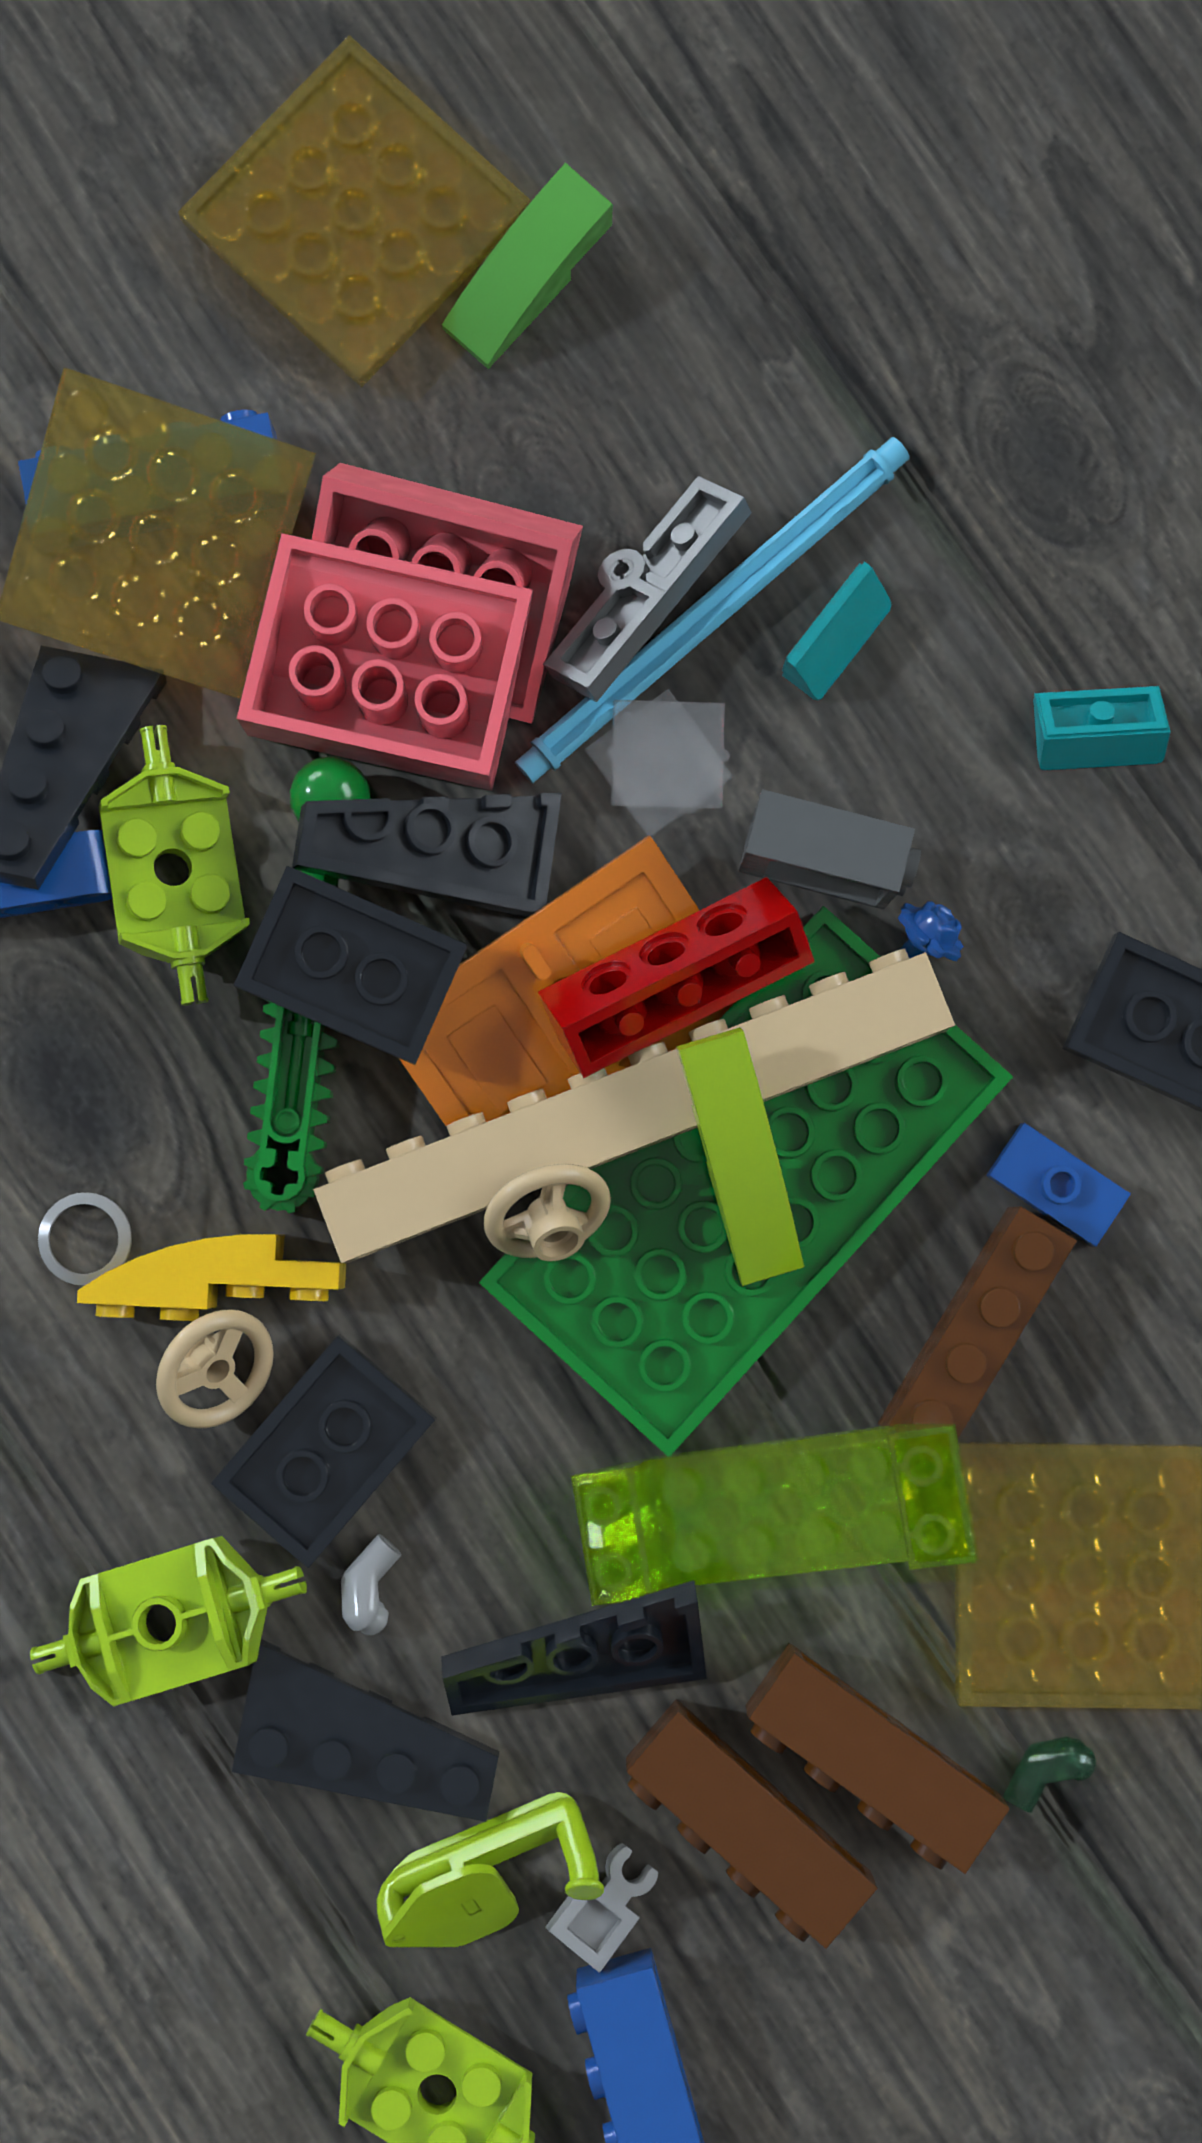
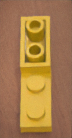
(188, 1276)

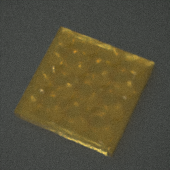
(354, 210)
(152, 533)
(1081, 1576)

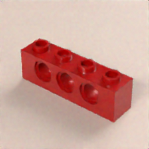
(676, 976)

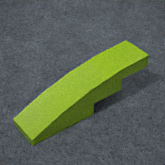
(741, 1155)

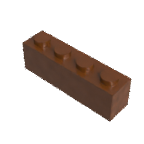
(981, 1322)
(876, 1759)
(750, 1825)

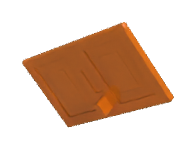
(492, 1026)

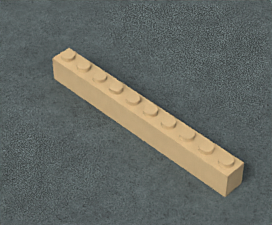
(628, 1109)

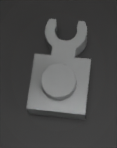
(600, 1925)

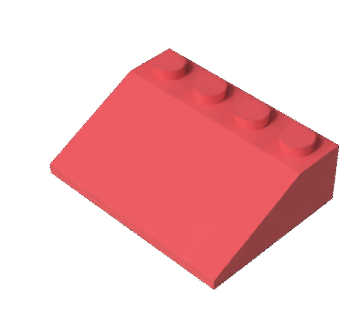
(461, 536)
(385, 662)

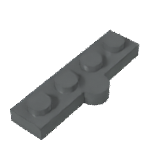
(646, 587)

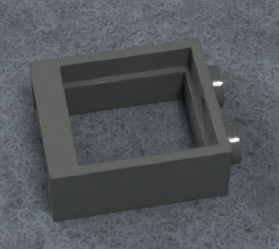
(829, 850)

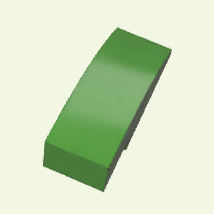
(529, 265)

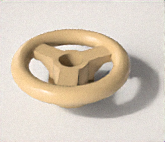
(548, 1226)
(205, 1359)

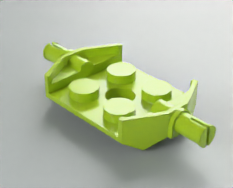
(184, 816)
(216, 1609)
(401, 2049)

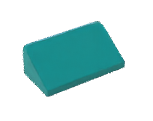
(838, 633)
(1100, 728)

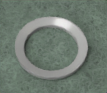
(110, 1207)

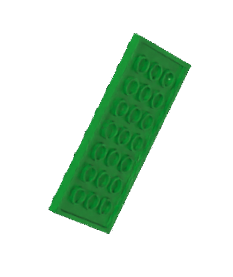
(655, 1292)

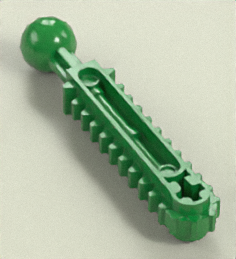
(297, 1042)

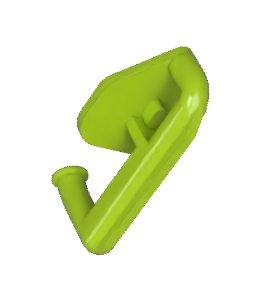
(458, 1891)

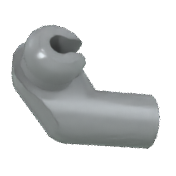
(360, 1587)

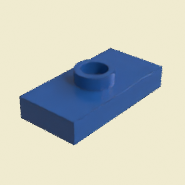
(1058, 1184)

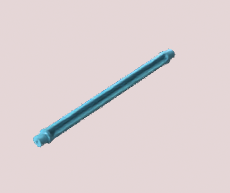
(716, 607)

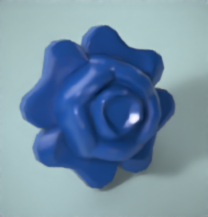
(931, 931)

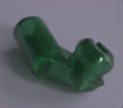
(1047, 1763)

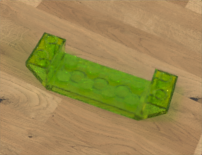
(776, 1510)

